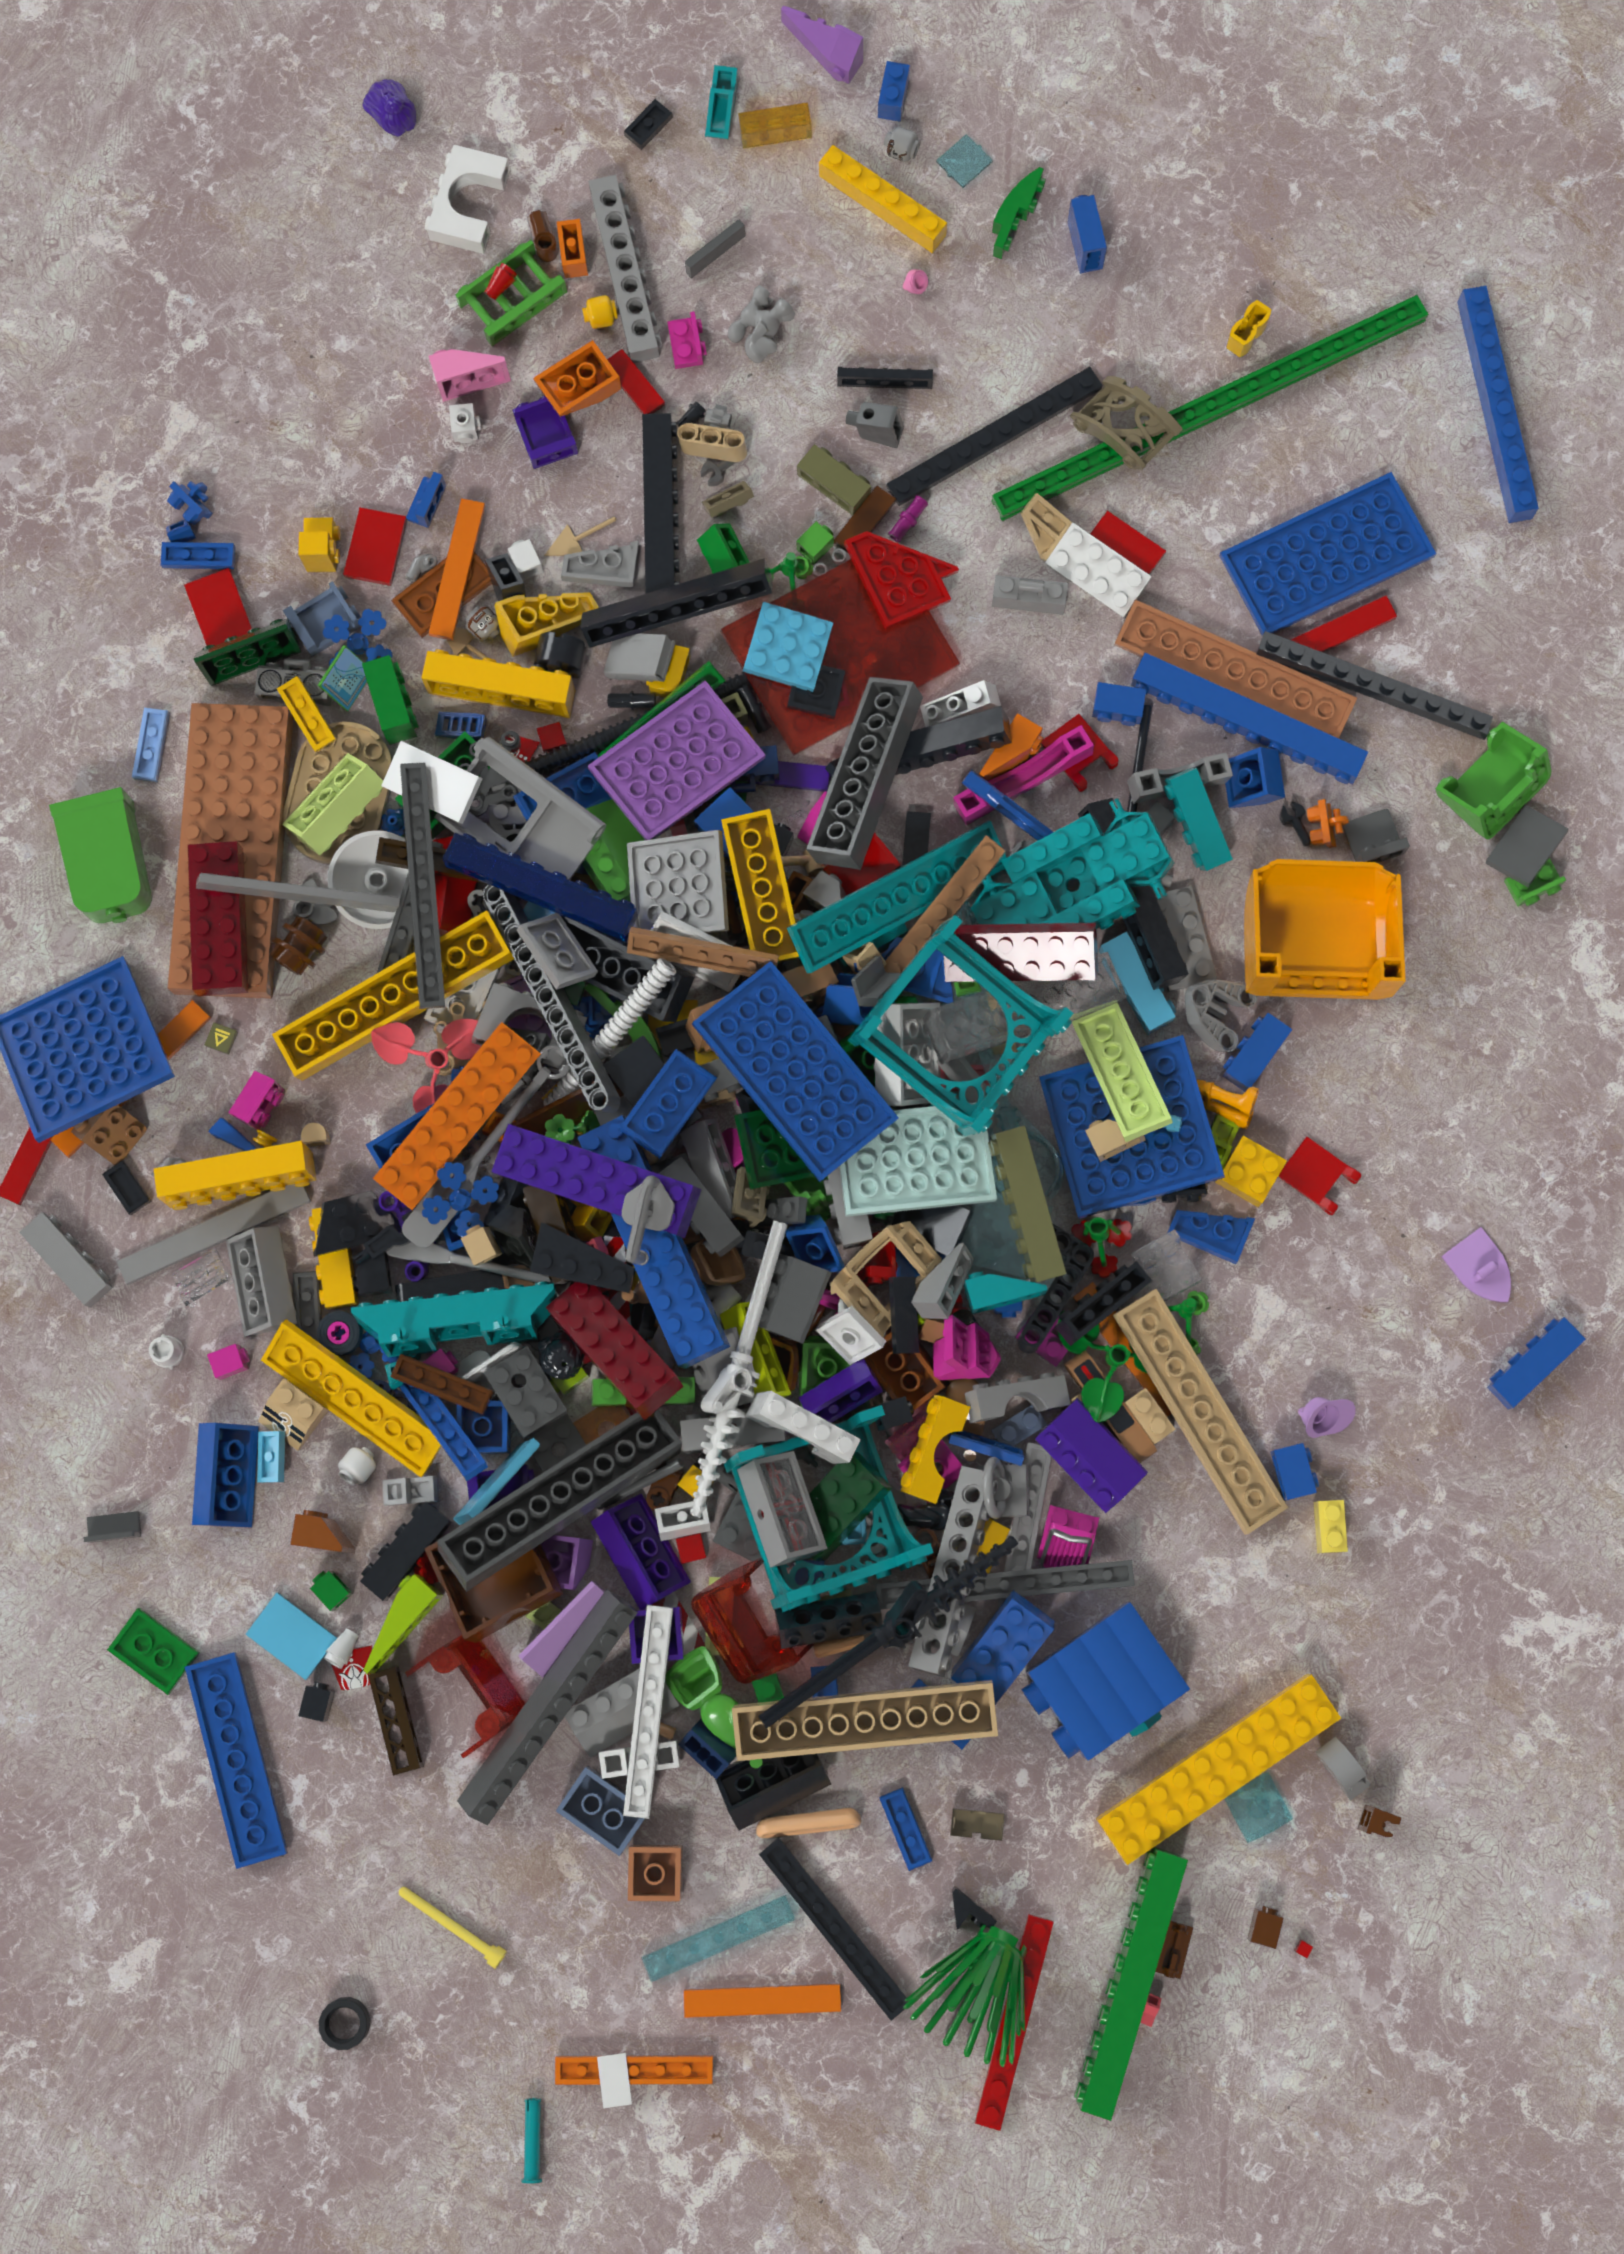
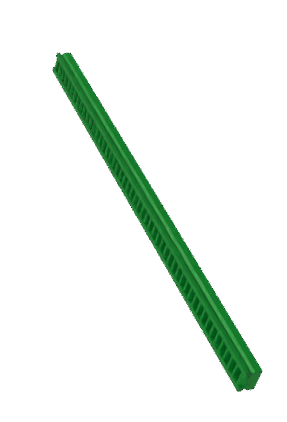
(1221, 402)

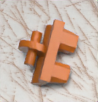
(1323, 813)

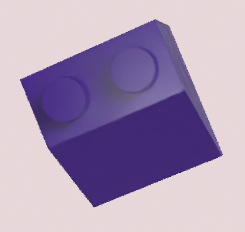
(636, 1631)

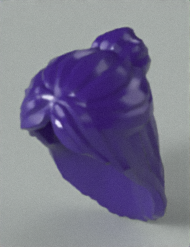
(390, 107)

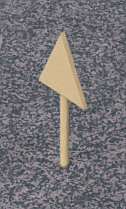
(567, 542)
(461, 640)

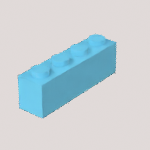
(1147, 1004)

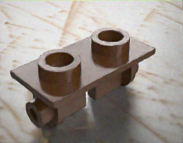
(1174, 1950)

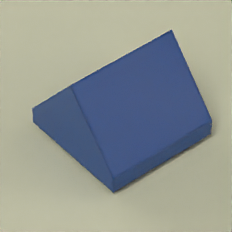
(180, 532)

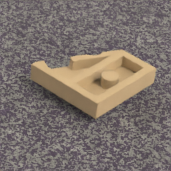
(1044, 525)

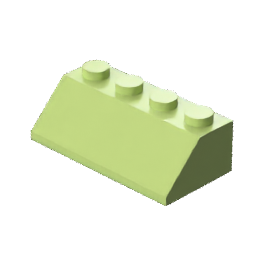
(334, 804)

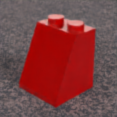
(877, 863)

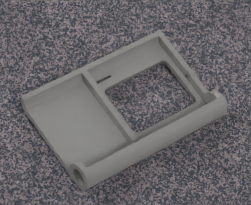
(556, 833)

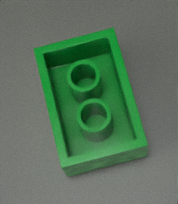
(391, 699)

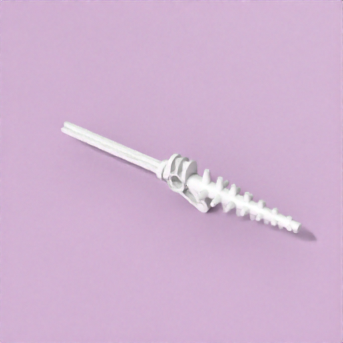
(726, 1390)

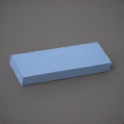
(150, 744)

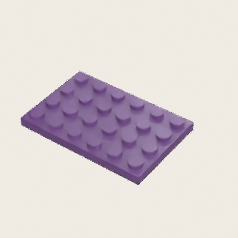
(676, 761)

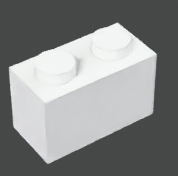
(678, 1522)

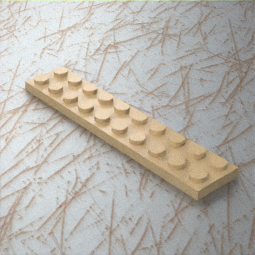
(1200, 1411)

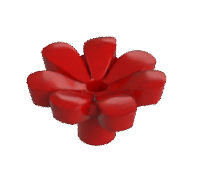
(425, 1569)

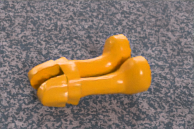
(1243, 1103)

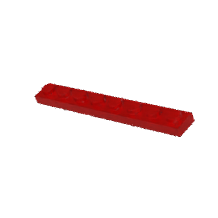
(998, 2078)

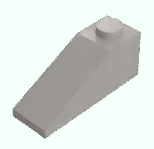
(943, 1284)

